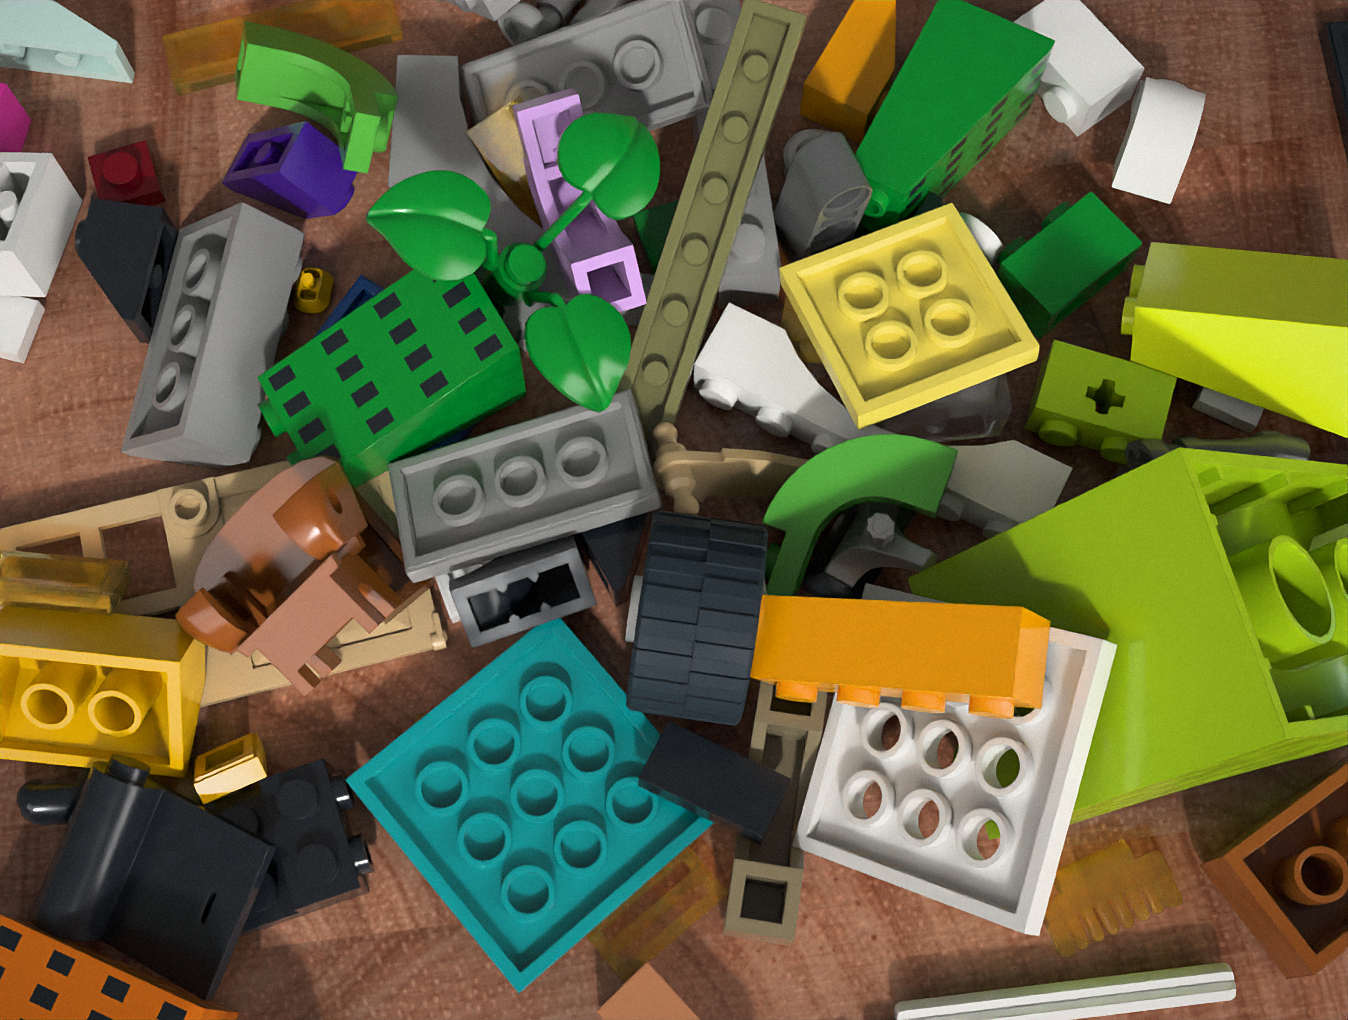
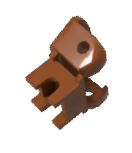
(289, 574)

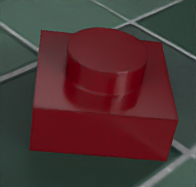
(127, 175)

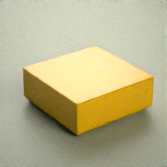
(230, 767)

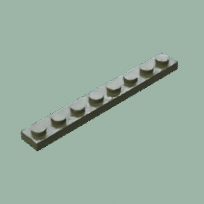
(710, 211)

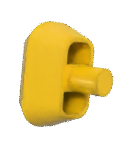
(313, 290)

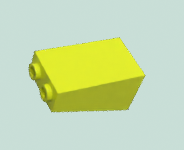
(1246, 327)

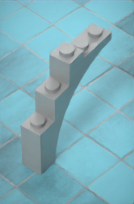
(432, 136)

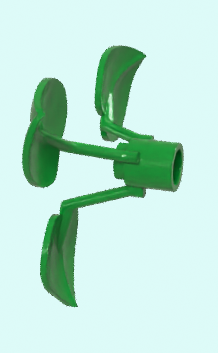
(440, 232)

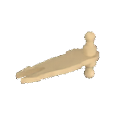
(728, 473)

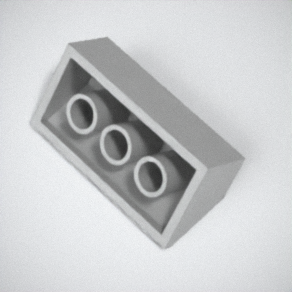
(214, 339)

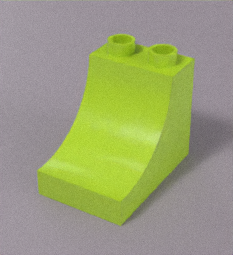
(1214, 610)

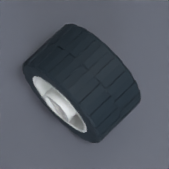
(696, 617)

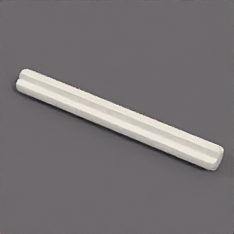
(1081, 997)

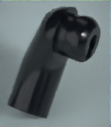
(50, 802)

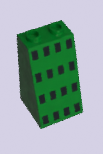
(948, 108)
(395, 376)

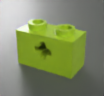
(1075, 379)

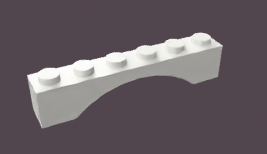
(759, 372)

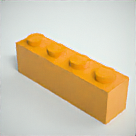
(903, 651)

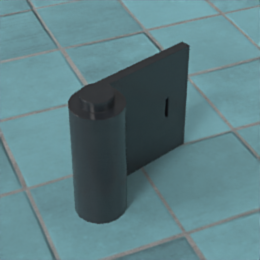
(152, 876)

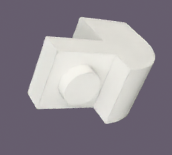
(1158, 139)

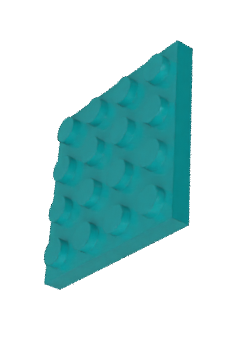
(529, 801)

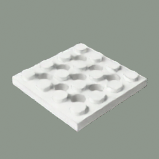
(1030, 813)

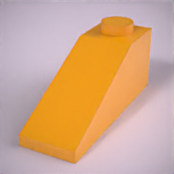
(853, 70)

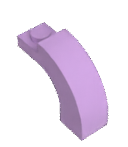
(592, 249)

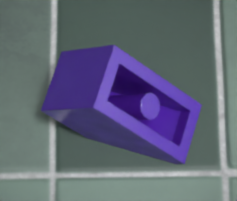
(292, 171)

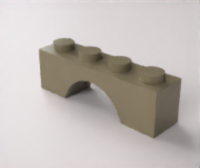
(770, 875)

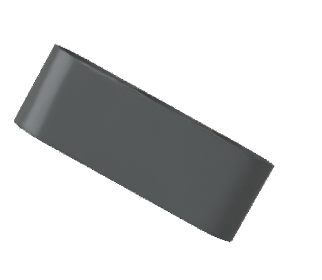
(821, 198)

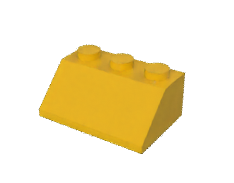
(98, 688)

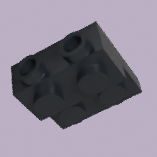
(315, 851)

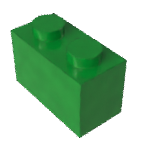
(1066, 262)

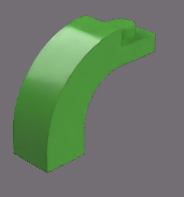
(319, 83)
(852, 473)

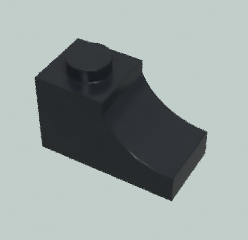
(522, 590)

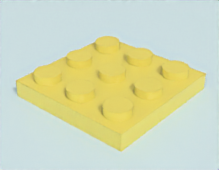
(907, 315)

